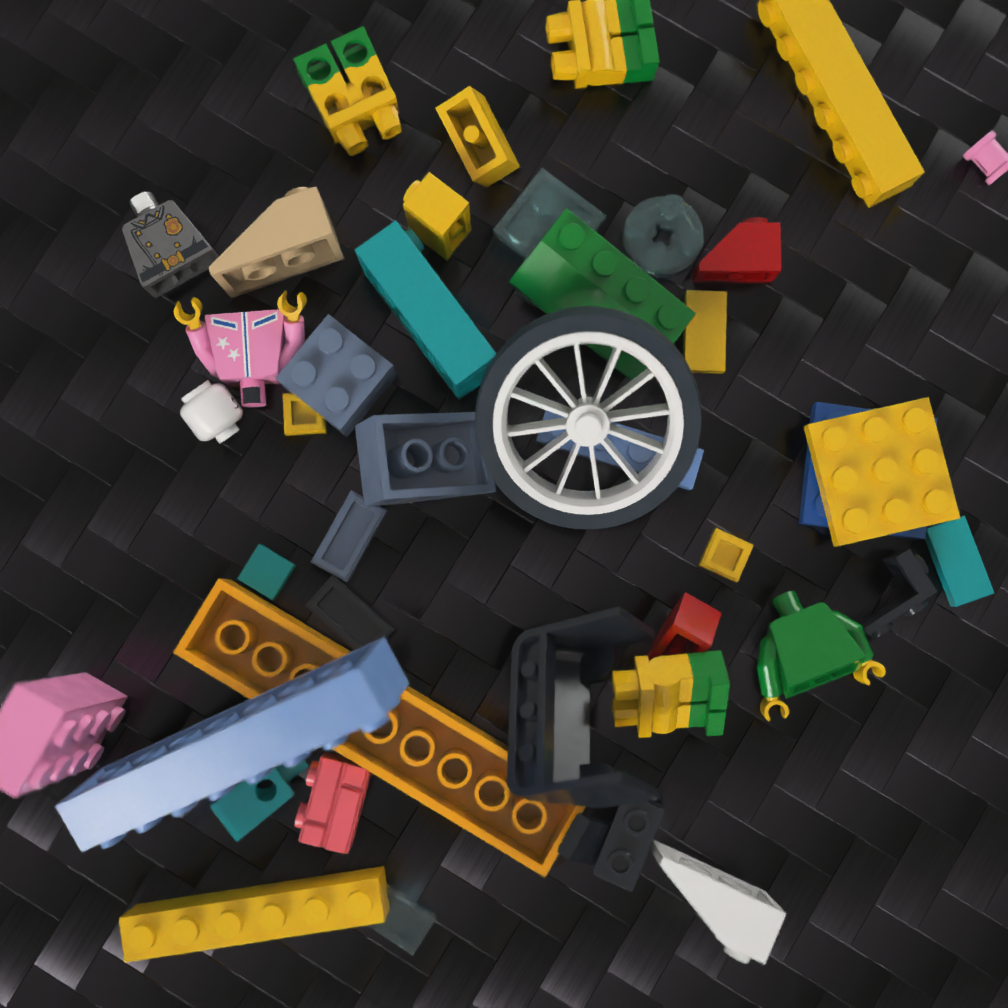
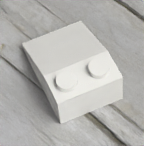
(733, 909)

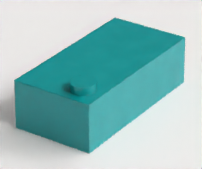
(426, 308)

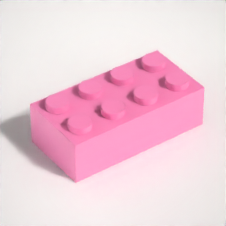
(54, 729)

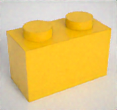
(477, 137)
(437, 215)

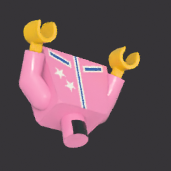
(246, 346)

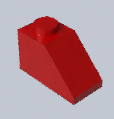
(744, 254)
(686, 629)

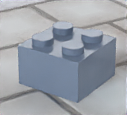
(337, 375)

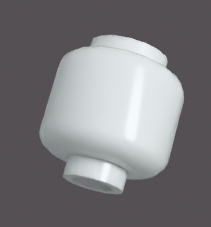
(211, 412)

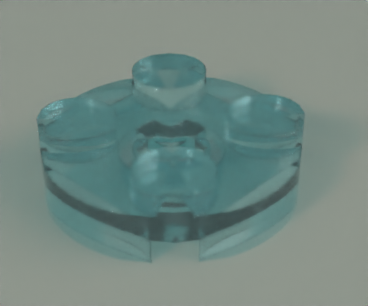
(669, 214)

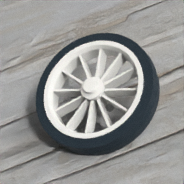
(588, 419)

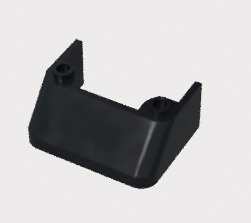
(552, 711)

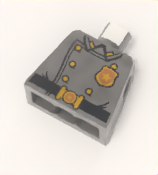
(164, 245)

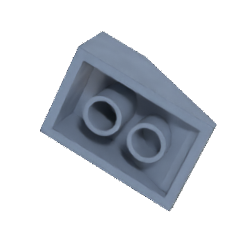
(420, 458)

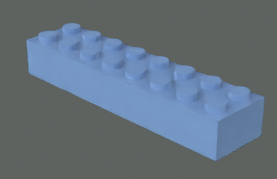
(236, 746)

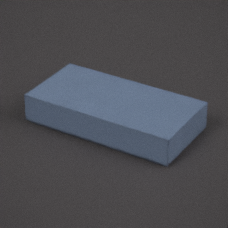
(349, 537)

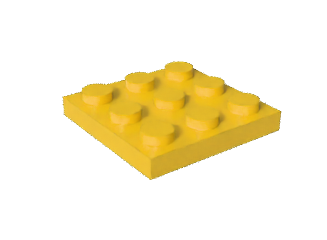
(881, 472)

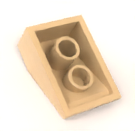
(281, 243)

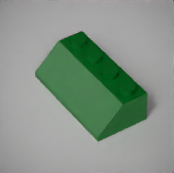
(583, 269)

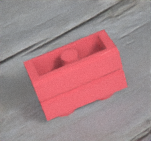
(334, 803)

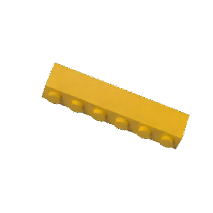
(843, 96)
(254, 914)

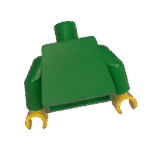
(809, 650)

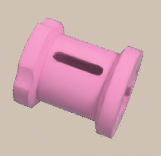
(989, 157)

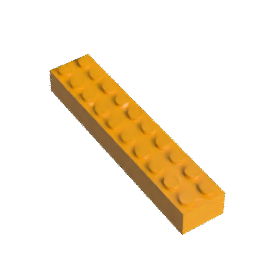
(417, 750)

